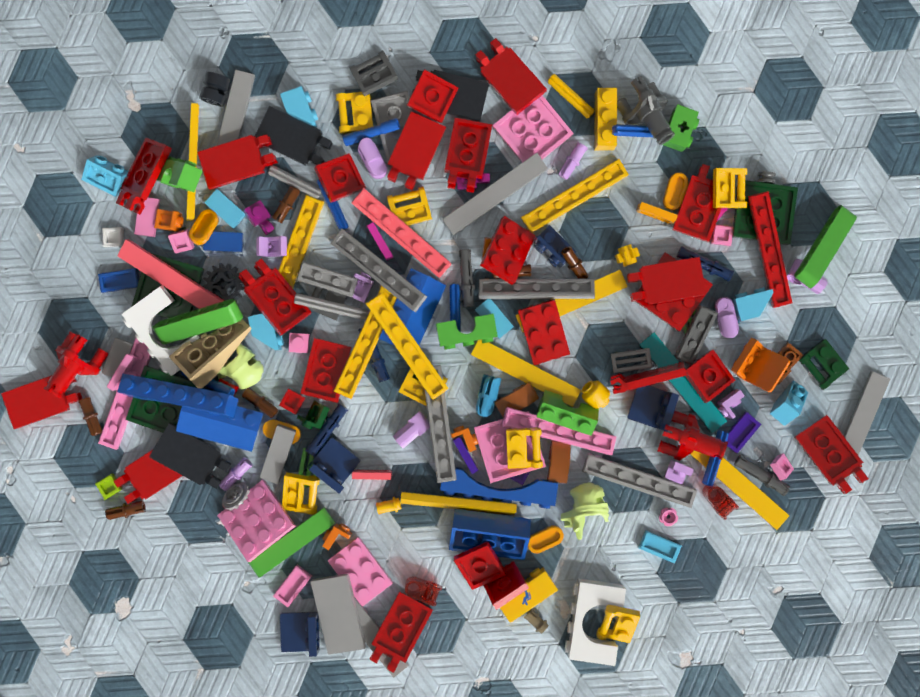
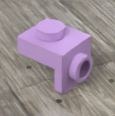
(271, 246)
(363, 287)

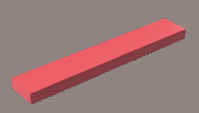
(401, 232)
(167, 275)

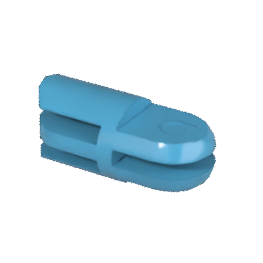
(487, 395)

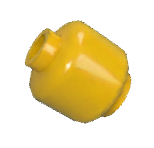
(595, 394)

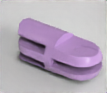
(372, 158)
(726, 317)

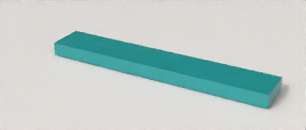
(662, 357)

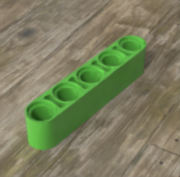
(825, 246)
(198, 321)
(292, 542)

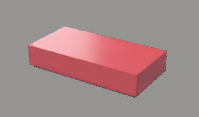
(372, 474)

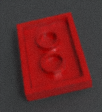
(507, 250)
(543, 332)
(324, 369)

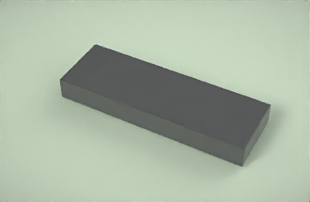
(696, 334)

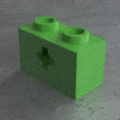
(688, 119)

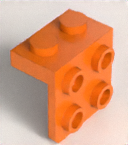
(760, 365)

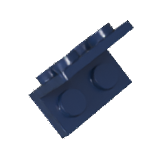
(551, 244)
(653, 407)
(333, 464)
(300, 632)

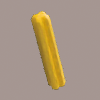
(572, 97)

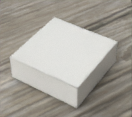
(113, 237)

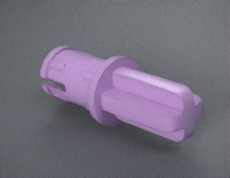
(572, 161)
(235, 473)

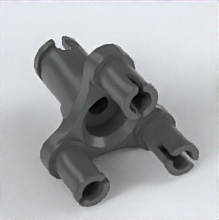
(647, 110)

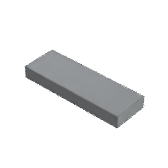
(327, 279)
(278, 454)

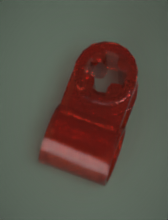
(721, 502)
(424, 591)

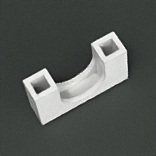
(140, 319)
(588, 595)

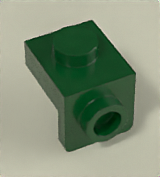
(315, 416)

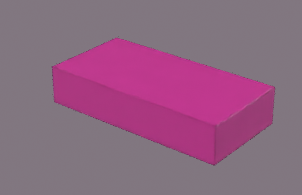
(380, 241)

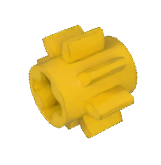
(627, 255)

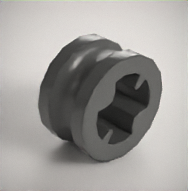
(766, 177)

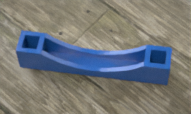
(177, 394)
(536, 492)

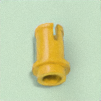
(388, 506)

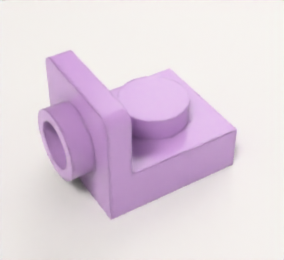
(730, 400)
(677, 472)

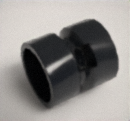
(214, 90)

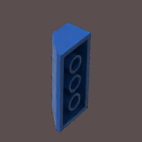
(418, 321)
(234, 432)
(505, 534)

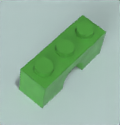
(180, 174)
(483, 330)
(579, 419)

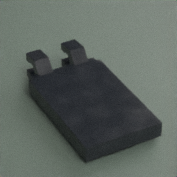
(469, 97)
(292, 137)
(189, 456)

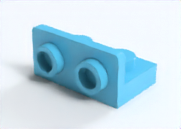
(104, 174)

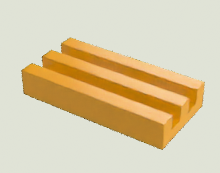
(656, 213)

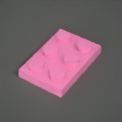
(364, 570)

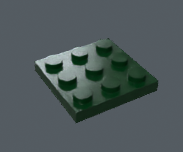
(783, 205)
(180, 306)
(153, 413)

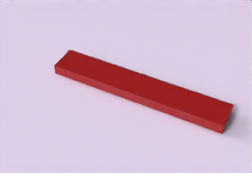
(770, 248)

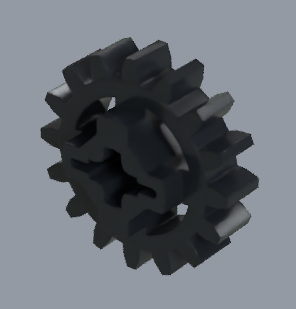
(223, 276)

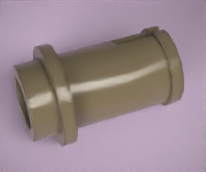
(536, 621)

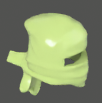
(243, 368)
(587, 502)

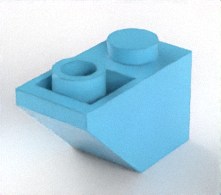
(297, 105)
(751, 305)
(265, 332)
(789, 403)

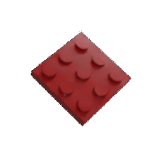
(674, 312)

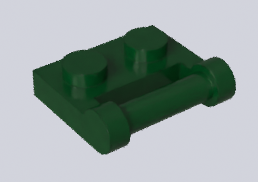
(828, 360)

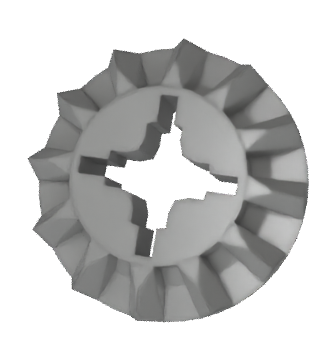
(235, 496)

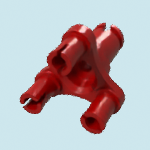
(71, 365)
(690, 439)

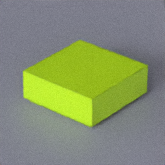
(107, 486)

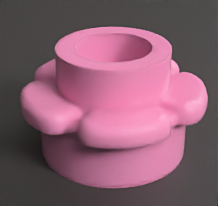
(668, 521)

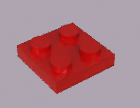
(432, 96)
(339, 177)
(709, 376)
(479, 565)
(507, 587)

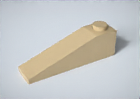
(207, 355)

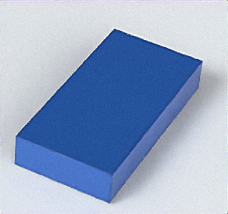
(224, 242)
(118, 280)

